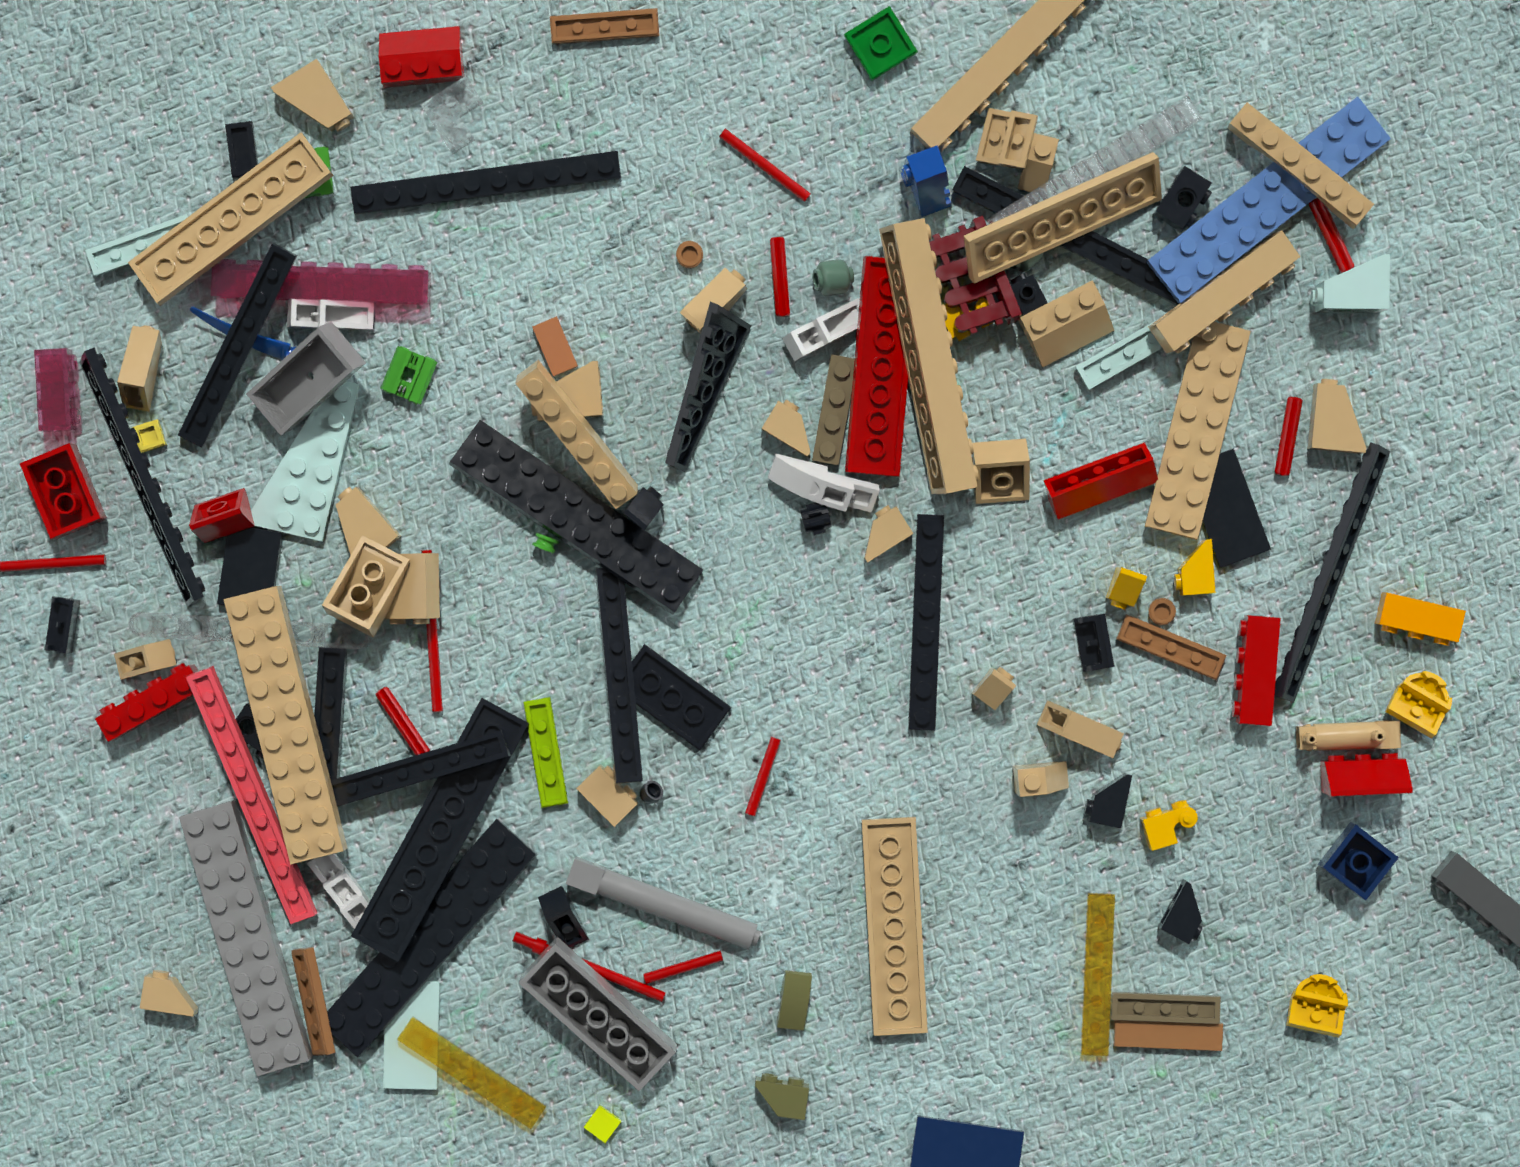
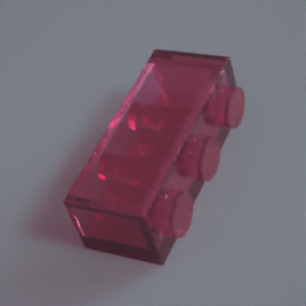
(56, 390)

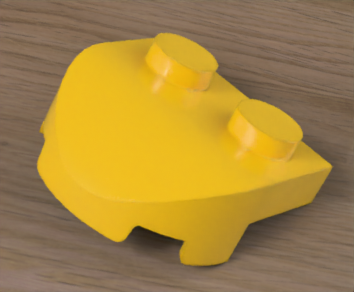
(1421, 702)
(1318, 1006)

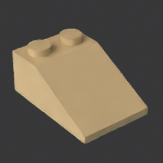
(366, 586)

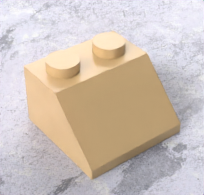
(1002, 471)

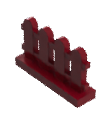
(997, 284)

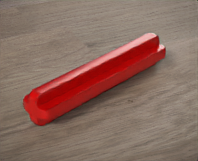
(1331, 235)
(780, 279)
(1288, 436)
(402, 721)

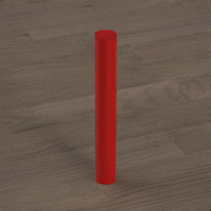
(763, 775)
(683, 967)

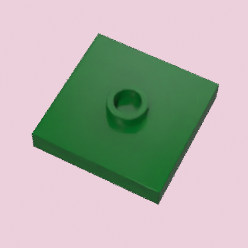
(880, 43)

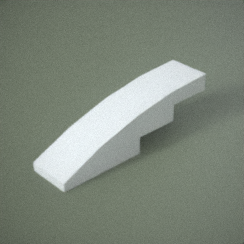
(341, 887)

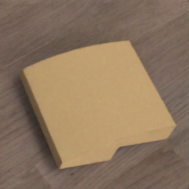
(1006, 138)

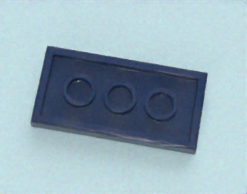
(964, 1144)

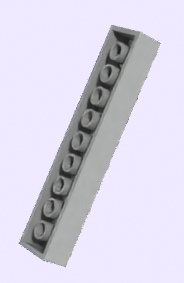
(246, 937)

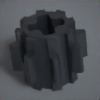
(815, 518)

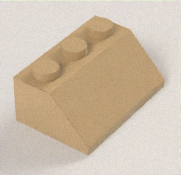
(1067, 323)

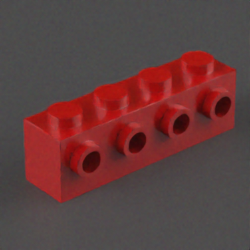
(1101, 480)
(1257, 670)
(146, 705)

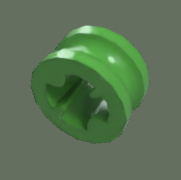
(545, 543)

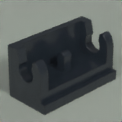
(62, 624)
(1093, 642)

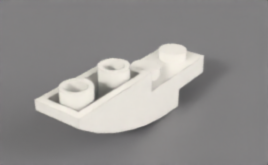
(820, 486)

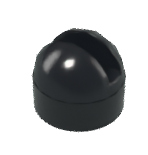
(651, 792)

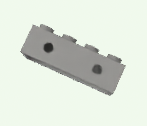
(287, 390)

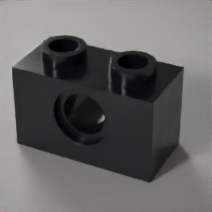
(1169, 208)

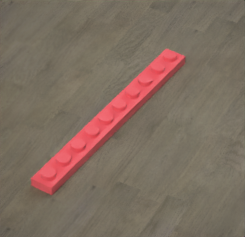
(251, 793)

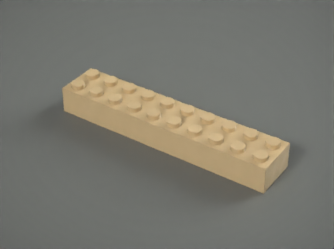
(929, 356)
(285, 724)

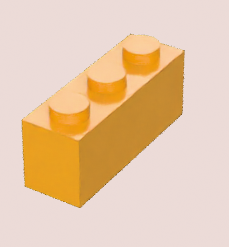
(1419, 618)

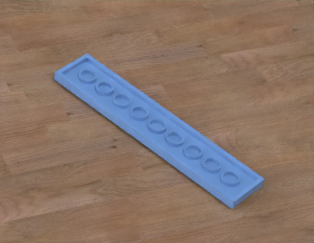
(1263, 204)

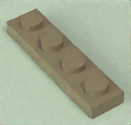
(834, 410)
(1165, 1007)

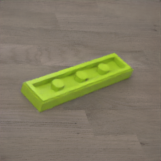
(546, 752)

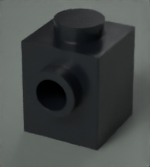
(1027, 293)

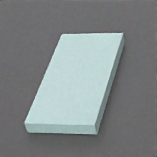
(401, 1064)

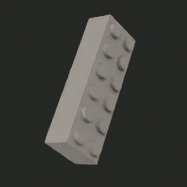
(598, 1013)

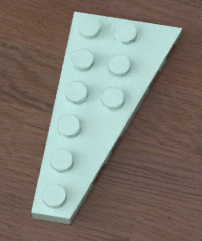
(306, 480)

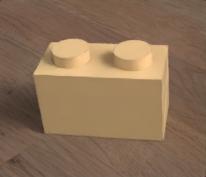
(607, 797)

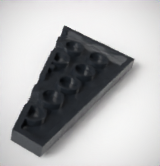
(714, 359)

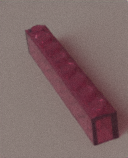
(332, 282)

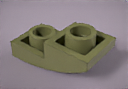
(794, 1000)

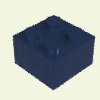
(1358, 861)

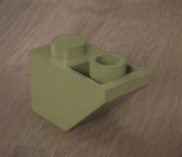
(784, 1097)

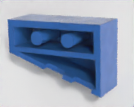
(927, 178)

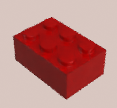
(63, 491)

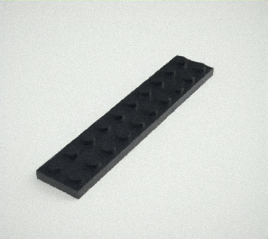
(137, 468)
(576, 517)
(435, 839)
(455, 910)

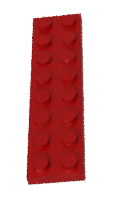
(878, 379)

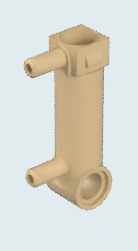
(1349, 735)

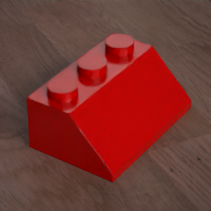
(421, 57)
(1365, 775)

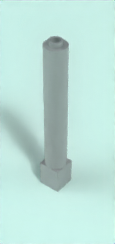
(661, 903)

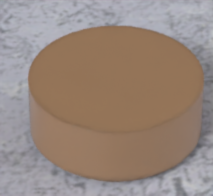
(689, 254)
(1161, 611)

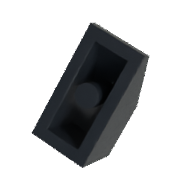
(643, 506)
(1109, 802)
(1182, 915)
(563, 917)

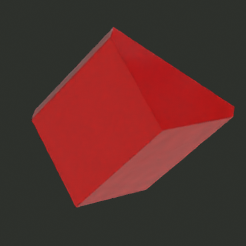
(221, 516)

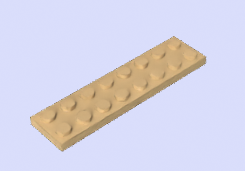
(1063, 217)
(230, 219)
(1197, 430)
(894, 926)

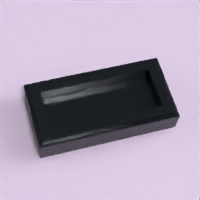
(241, 148)

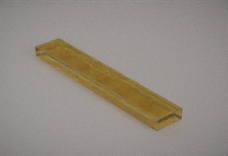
(1097, 974)
(471, 1072)

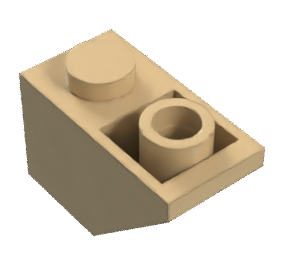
(994, 687)

